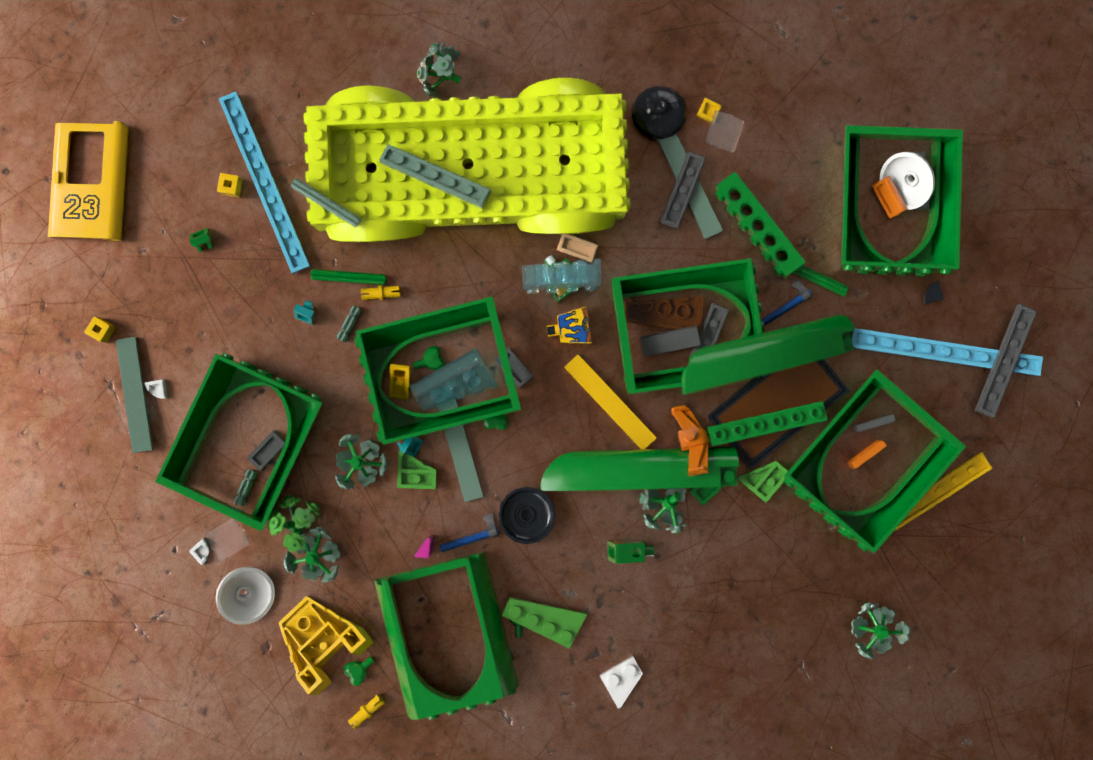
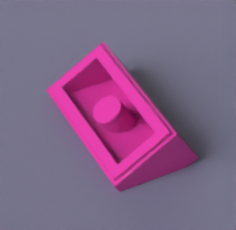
(426, 549)

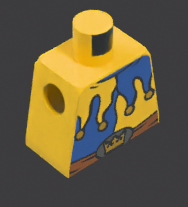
(572, 327)

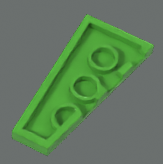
(549, 621)

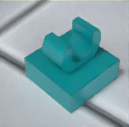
(305, 313)
(411, 446)

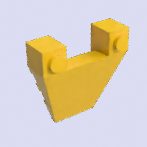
(315, 637)

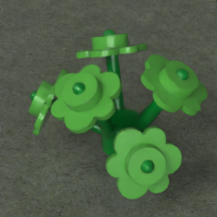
(300, 519)

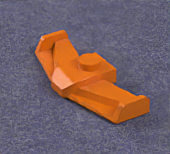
(692, 438)

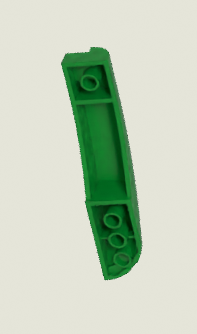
(767, 352)
(638, 470)

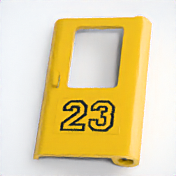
(89, 208)

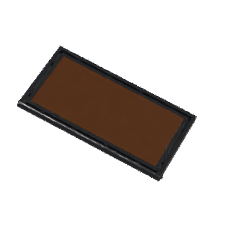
(778, 392)

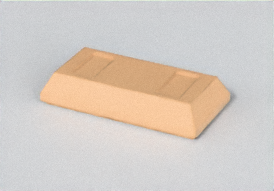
(577, 247)

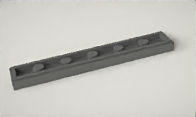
(1005, 361)

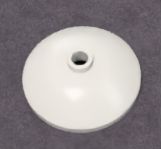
(901, 168)
(252, 603)

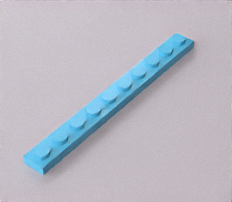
(264, 182)
(939, 351)

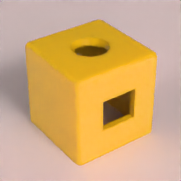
(236, 185)
(94, 327)

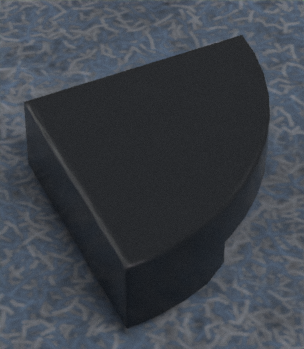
(933, 293)

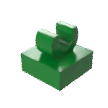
(201, 237)

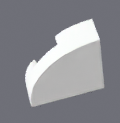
(157, 388)
(201, 551)

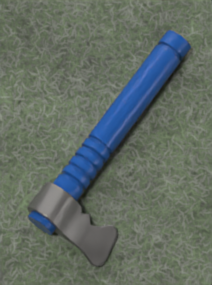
(804, 295)
(492, 531)

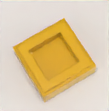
(708, 109)

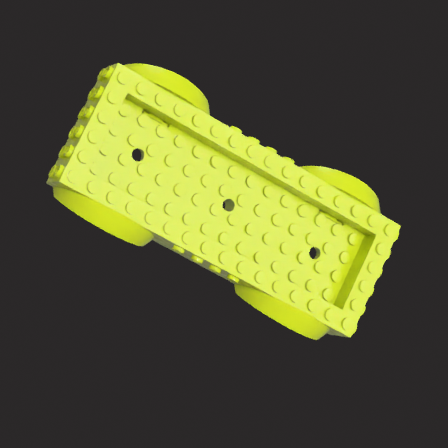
(507, 140)

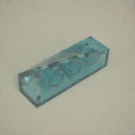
(561, 276)
(453, 381)

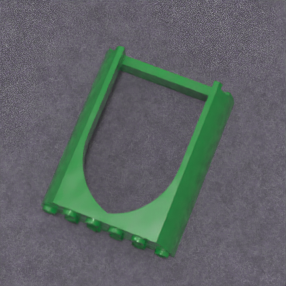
(941, 242)
(728, 279)
(385, 342)
(220, 385)
(877, 521)
(498, 674)

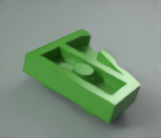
(415, 473)
(764, 480)

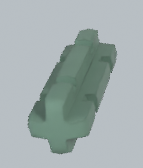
(349, 323)
(245, 487)

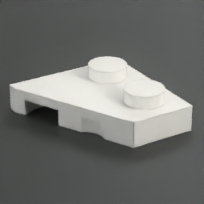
(621, 680)

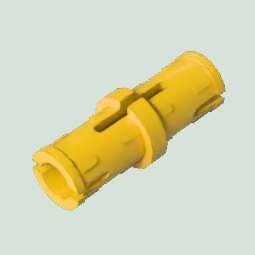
(380, 292)
(366, 711)

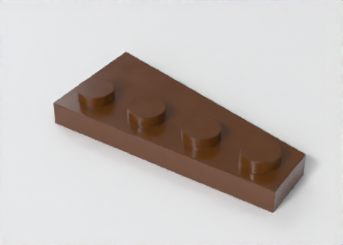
(666, 313)

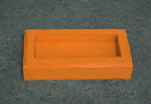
(889, 197)
(866, 454)

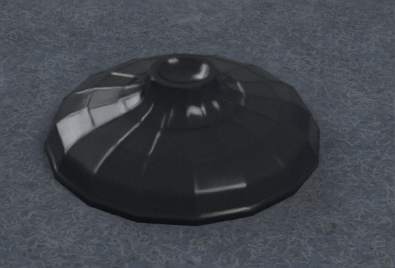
(659, 112)
(526, 515)

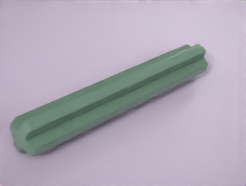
(326, 203)

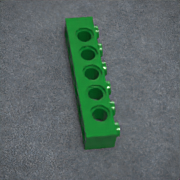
(734, 184)
(766, 423)

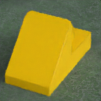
(400, 381)

